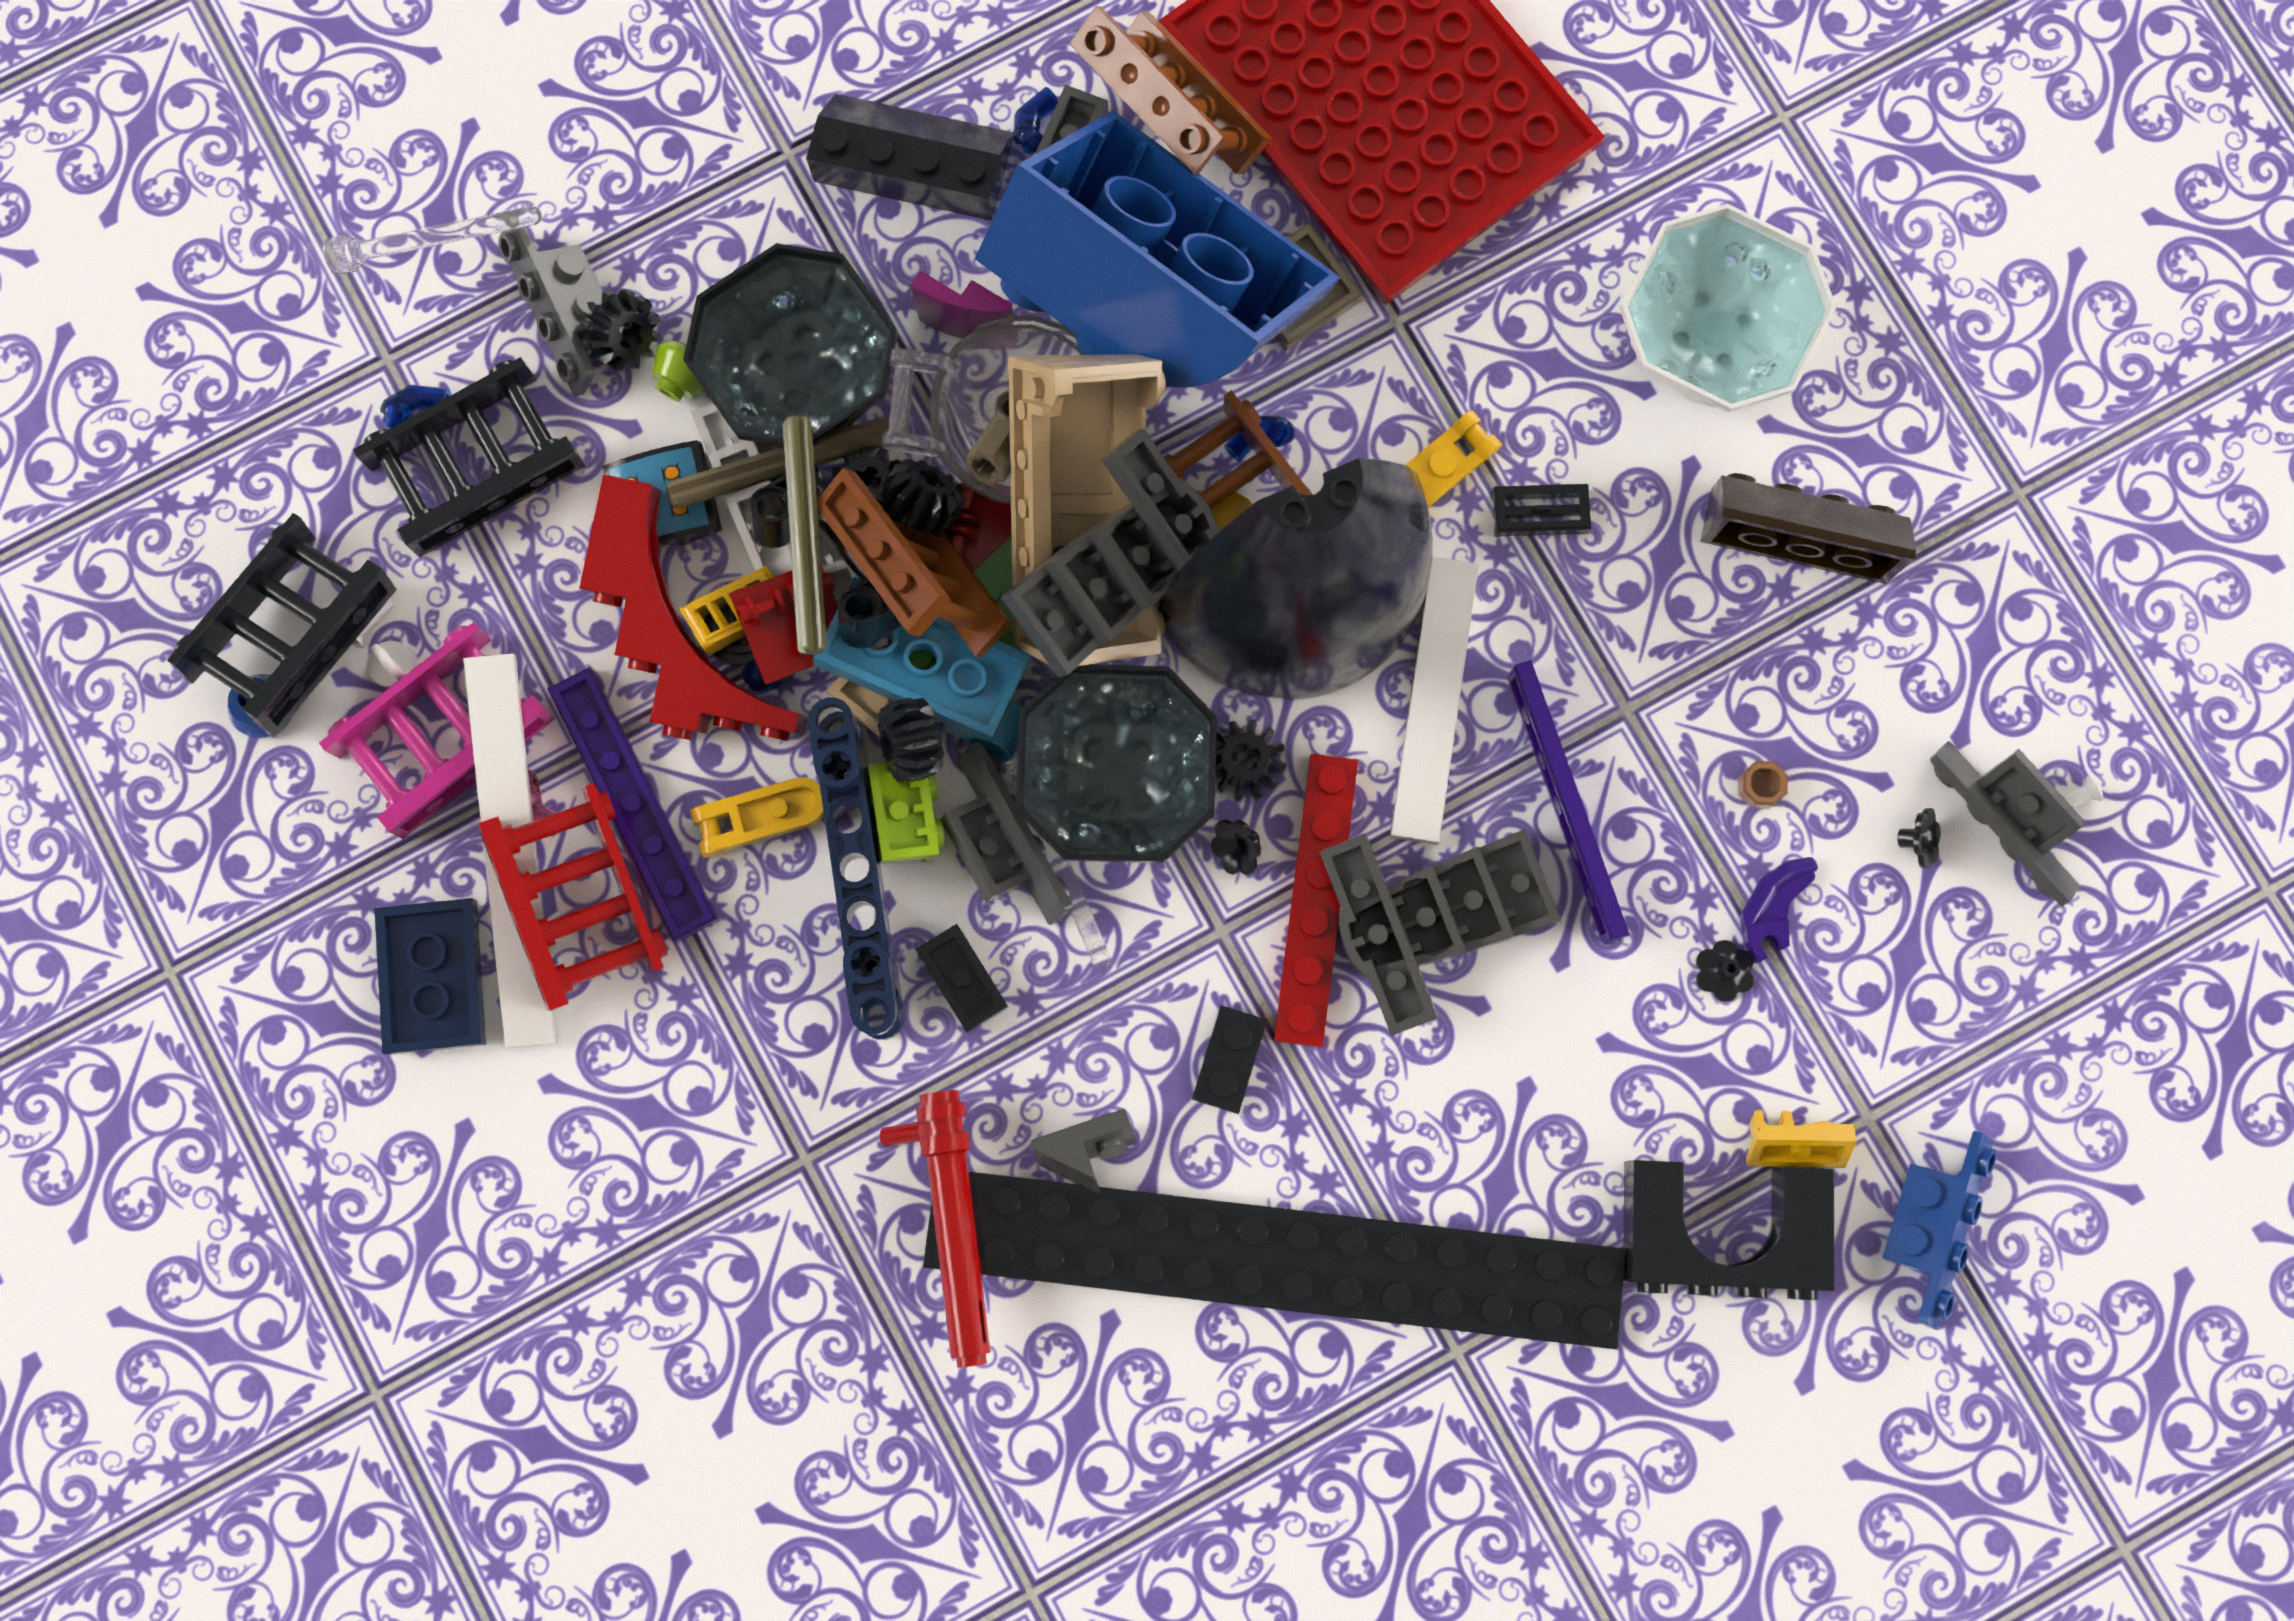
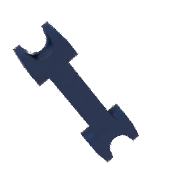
(831, 755)

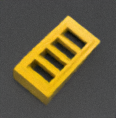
(711, 604)

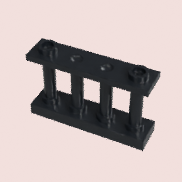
(468, 503)
(308, 661)

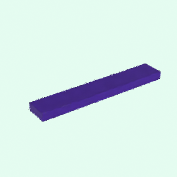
(1567, 803)
(636, 806)

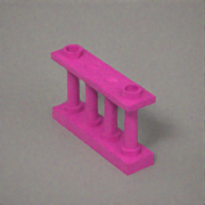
(444, 777)

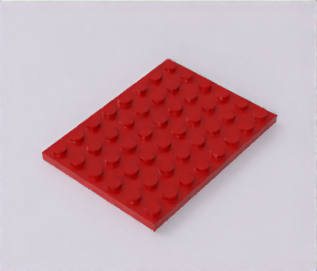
(1392, 118)

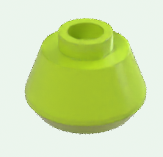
(672, 373)

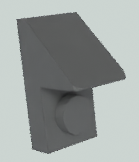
(1070, 1149)

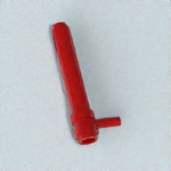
(945, 1147)

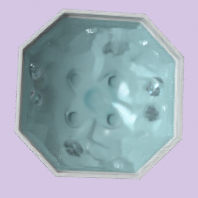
(1727, 308)

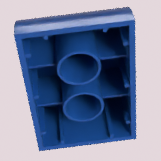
(1146, 255)

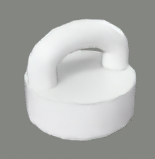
(390, 662)

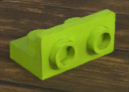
(903, 816)

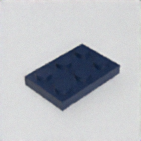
(429, 976)

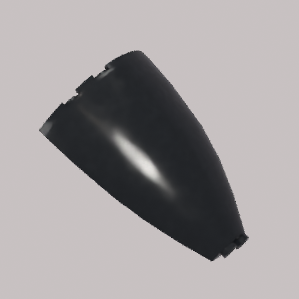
(1307, 585)

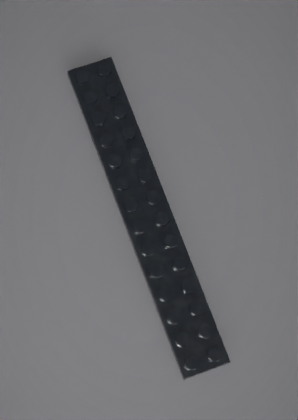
(1295, 1260)

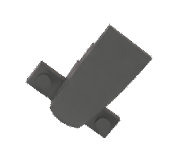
(1118, 565)
(1432, 915)

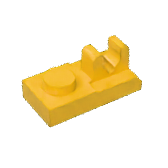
(1791, 1145)

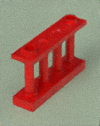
(540, 934)

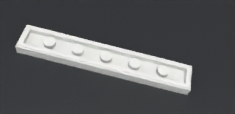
(1434, 701)

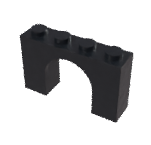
(1793, 1257)

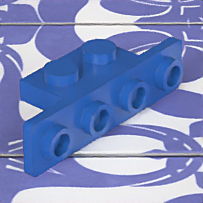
(1934, 1222)

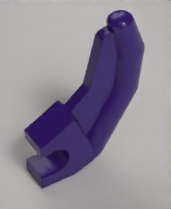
(1770, 902)

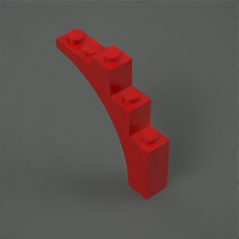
(626, 565)

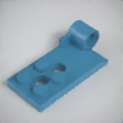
(961, 688)

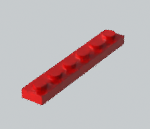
(1314, 903)

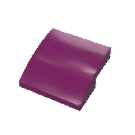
(956, 313)

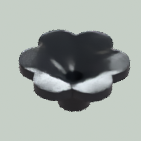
(1923, 838)
(1236, 846)
(1713, 973)

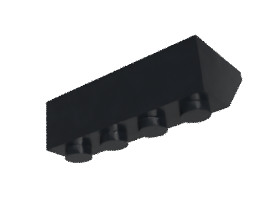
(909, 156)

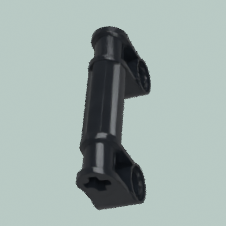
(856, 600)

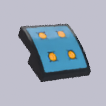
(658, 469)

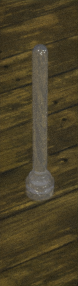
(347, 253)
(1063, 869)

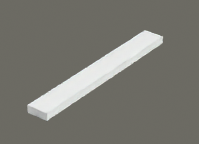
(506, 793)

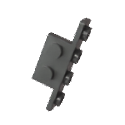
(558, 291)
(2020, 810)
(998, 841)

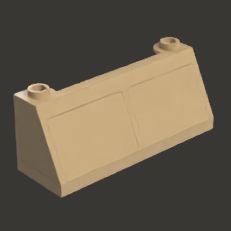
(1062, 423)

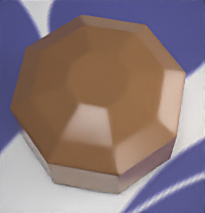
(1762, 784)

